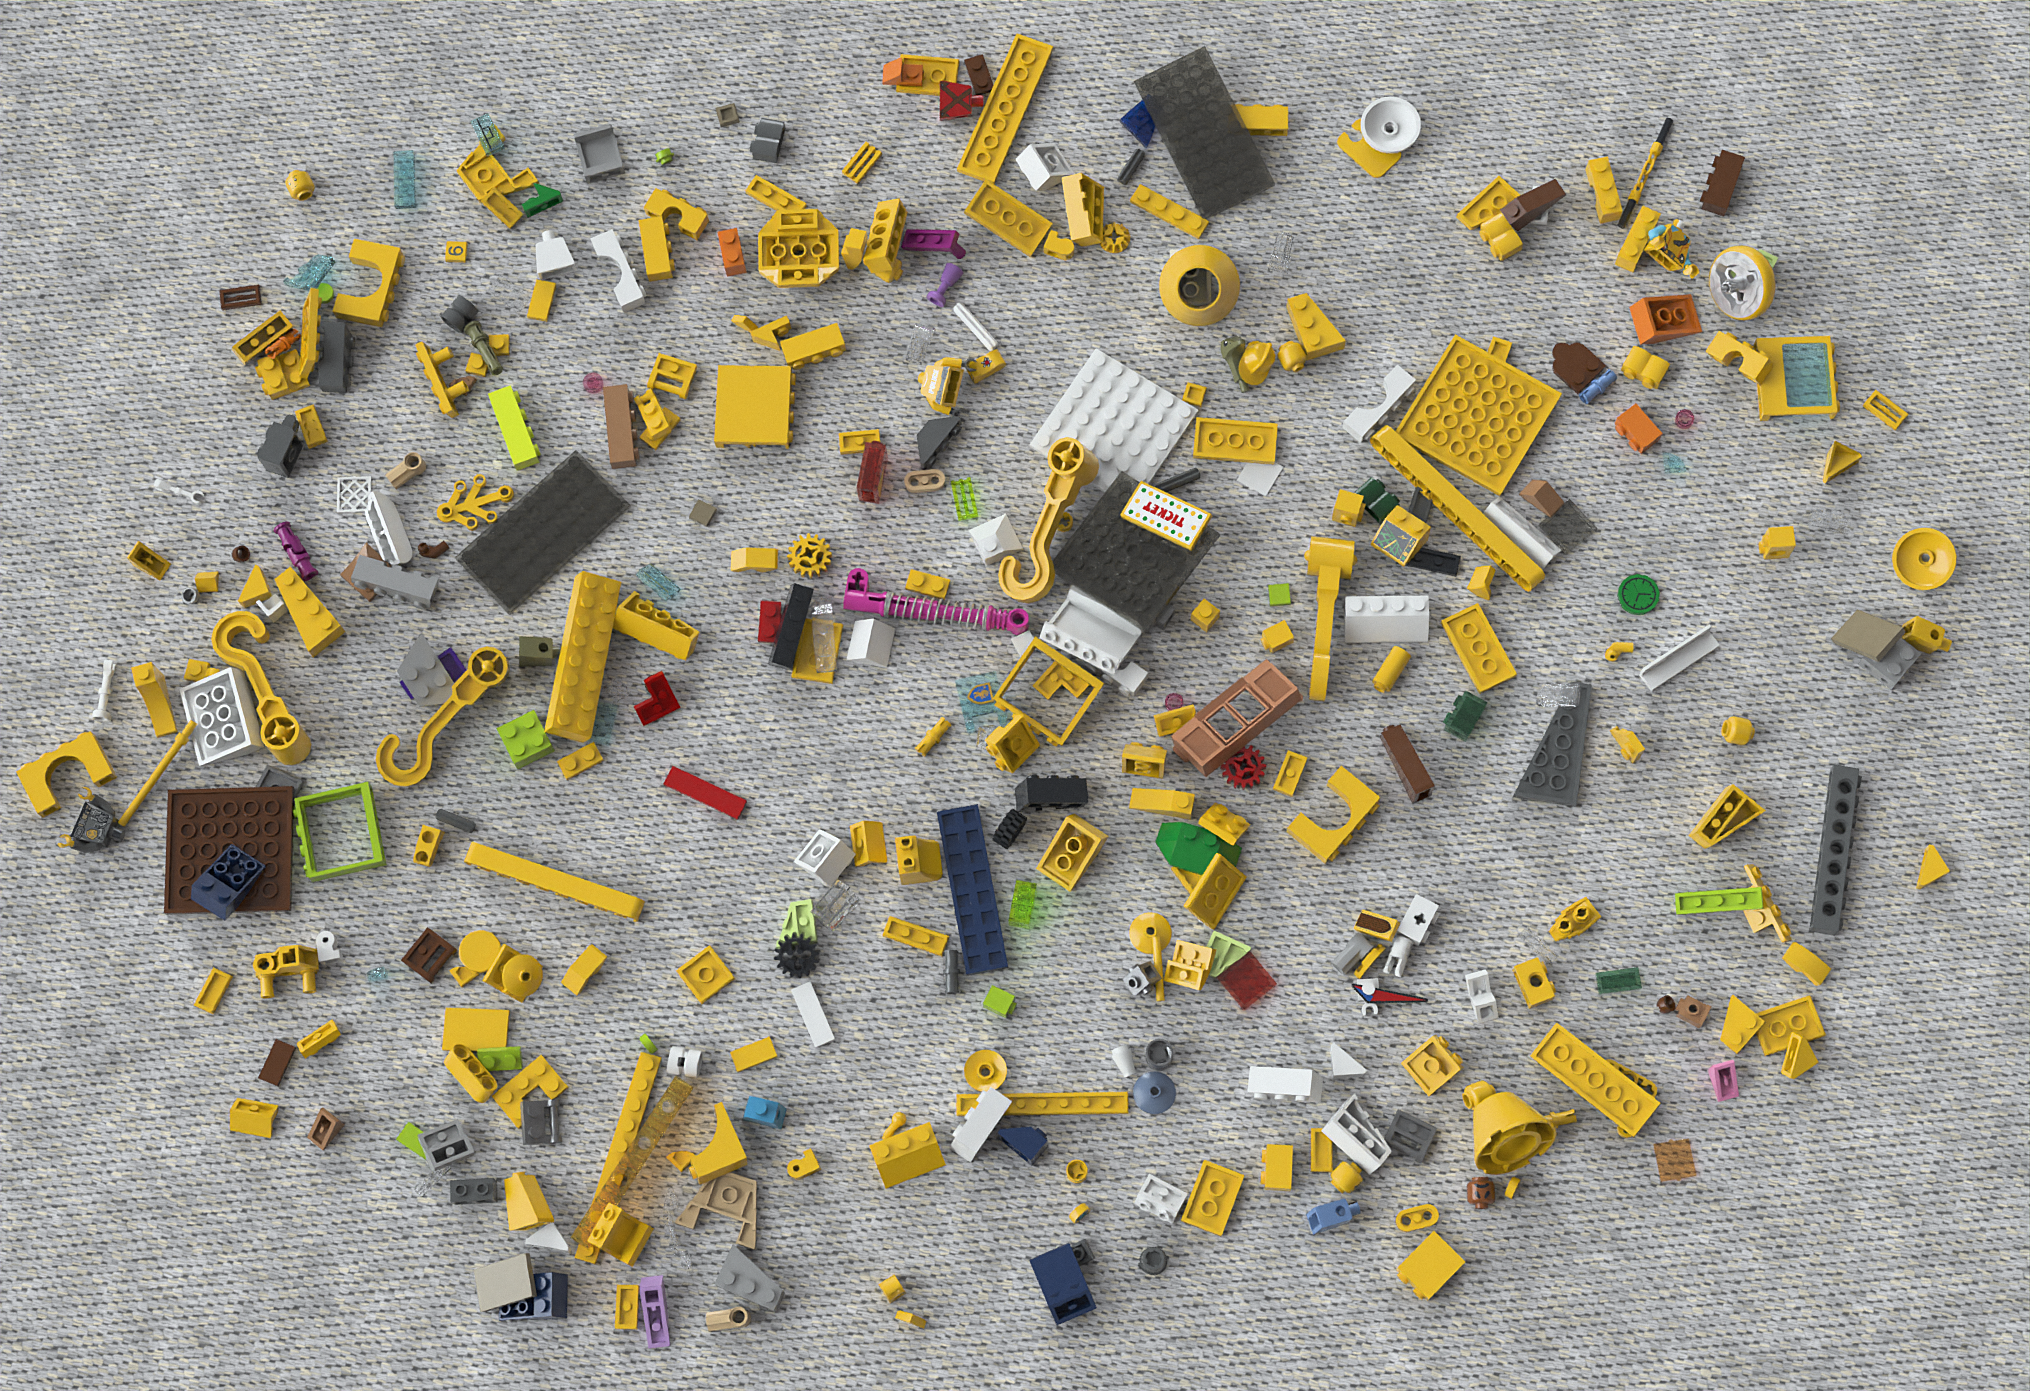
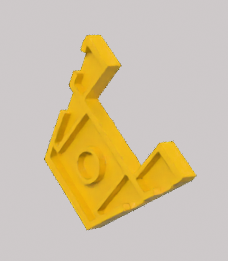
(484, 172)

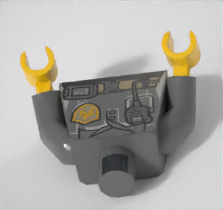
(94, 826)

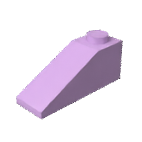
(655, 1311)

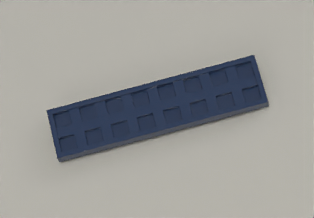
(972, 890)

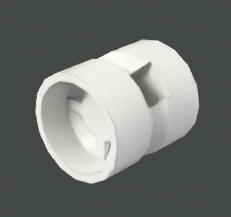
(692, 1062)

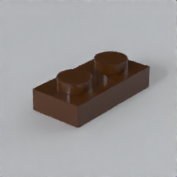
(979, 74)

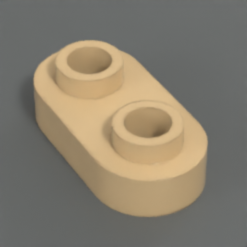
(924, 478)

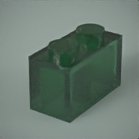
(1465, 715)

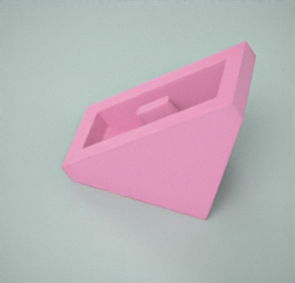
(1724, 1080)

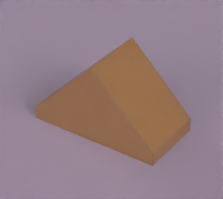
(1542, 496)
(324, 1128)

